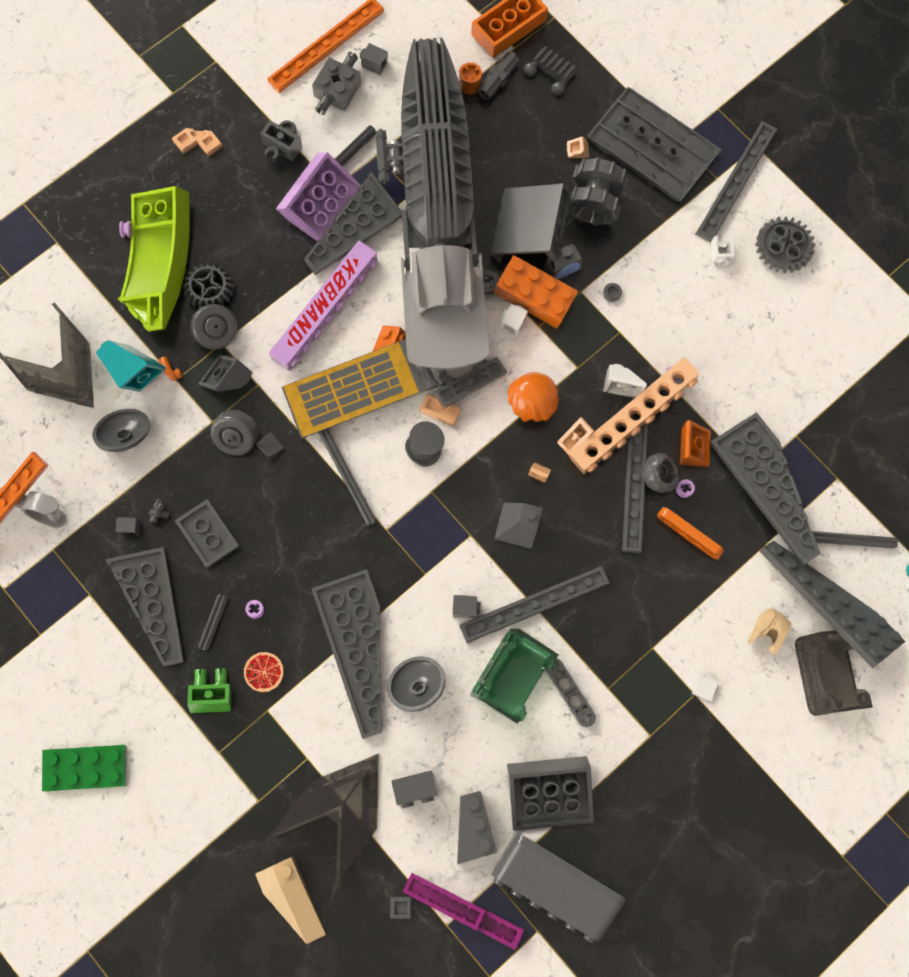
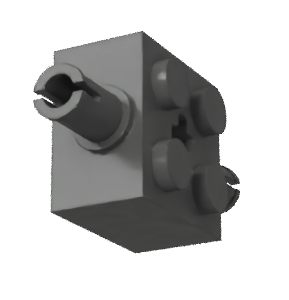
(336, 83)

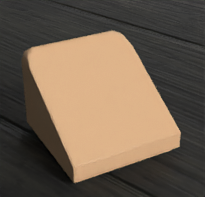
(578, 148)
(539, 472)

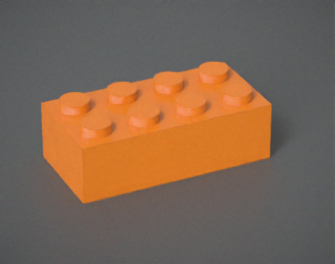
(507, 24)
(535, 291)

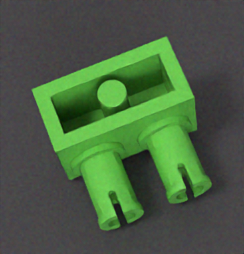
(212, 697)

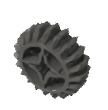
(204, 278)

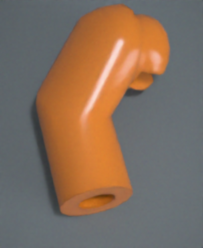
(173, 375)

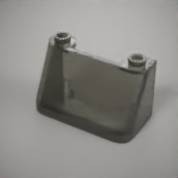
(828, 674)

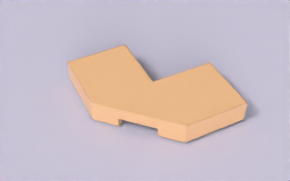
(205, 139)

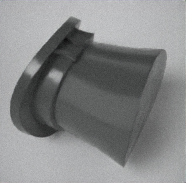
(425, 443)

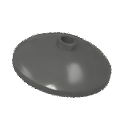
(121, 430)
(412, 676)

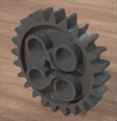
(800, 249)

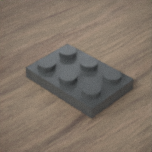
(207, 533)

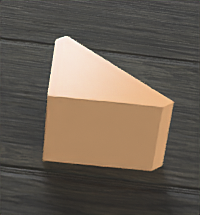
(575, 435)

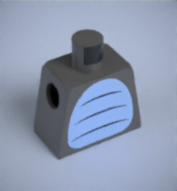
(568, 262)

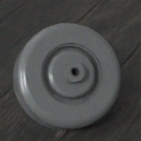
(213, 326)
(234, 432)

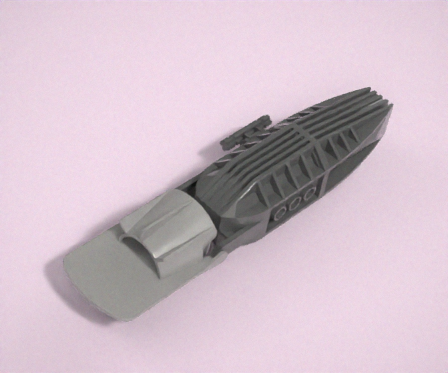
(444, 290)

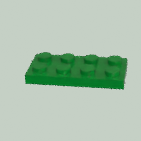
(83, 768)

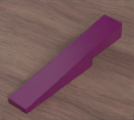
(464, 911)

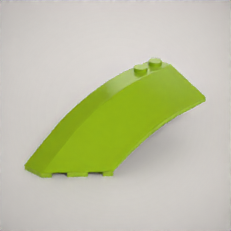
(156, 255)

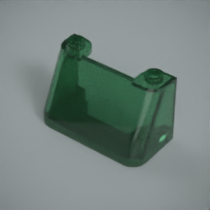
(513, 674)

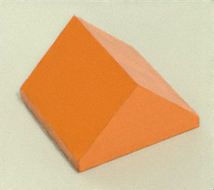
(695, 445)

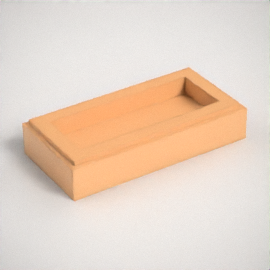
(434, 409)

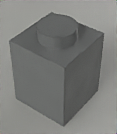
(374, 58)
(465, 606)

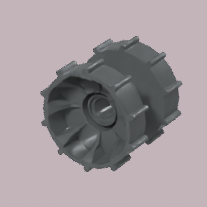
(597, 184)

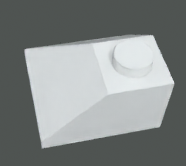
(623, 381)

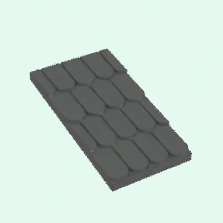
(653, 144)

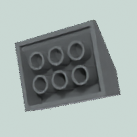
(550, 793)

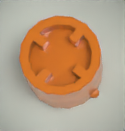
(470, 78)

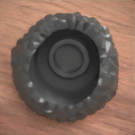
(660, 473)

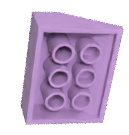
(318, 195)

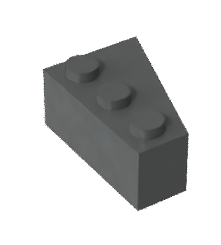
(474, 830)

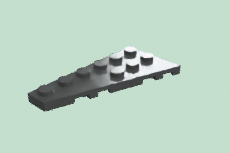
(360, 219)
(149, 591)

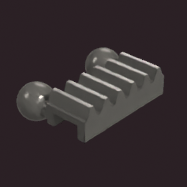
(552, 66)

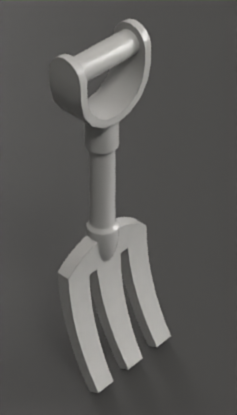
(42, 509)

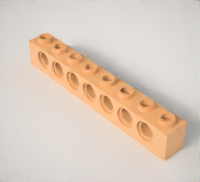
(681, 370)

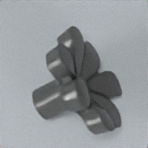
(158, 512)

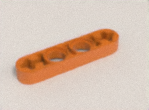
(690, 533)

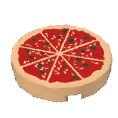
(263, 672)

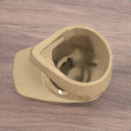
(773, 625)

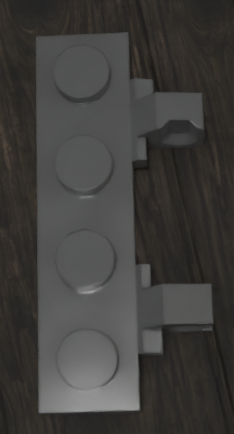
(456, 389)

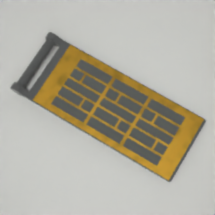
(355, 389)

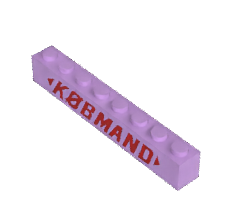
(323, 306)

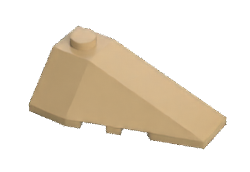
(289, 895)

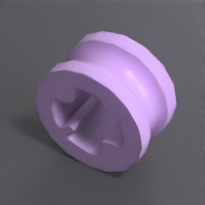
(125, 229)
(682, 483)
(255, 603)

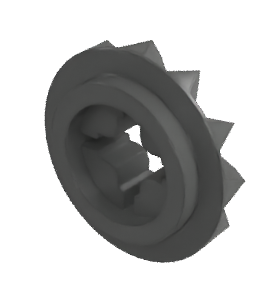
(487, 276)

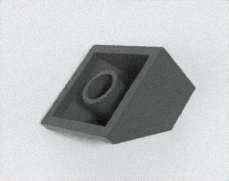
(226, 374)
(518, 524)

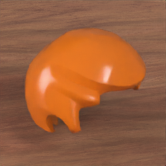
(533, 396)

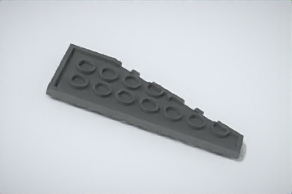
(762, 470)
(850, 617)
(353, 629)

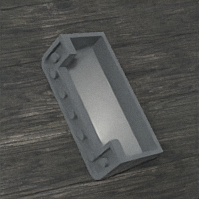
(557, 888)

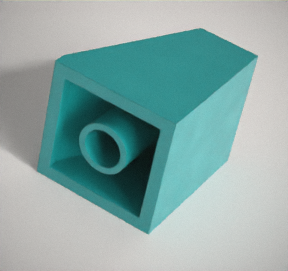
(129, 366)

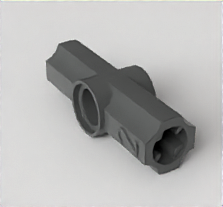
(498, 75)

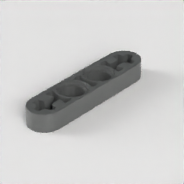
(572, 690)

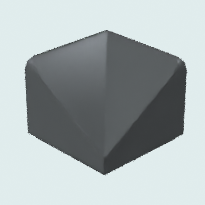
(270, 446)
(128, 525)

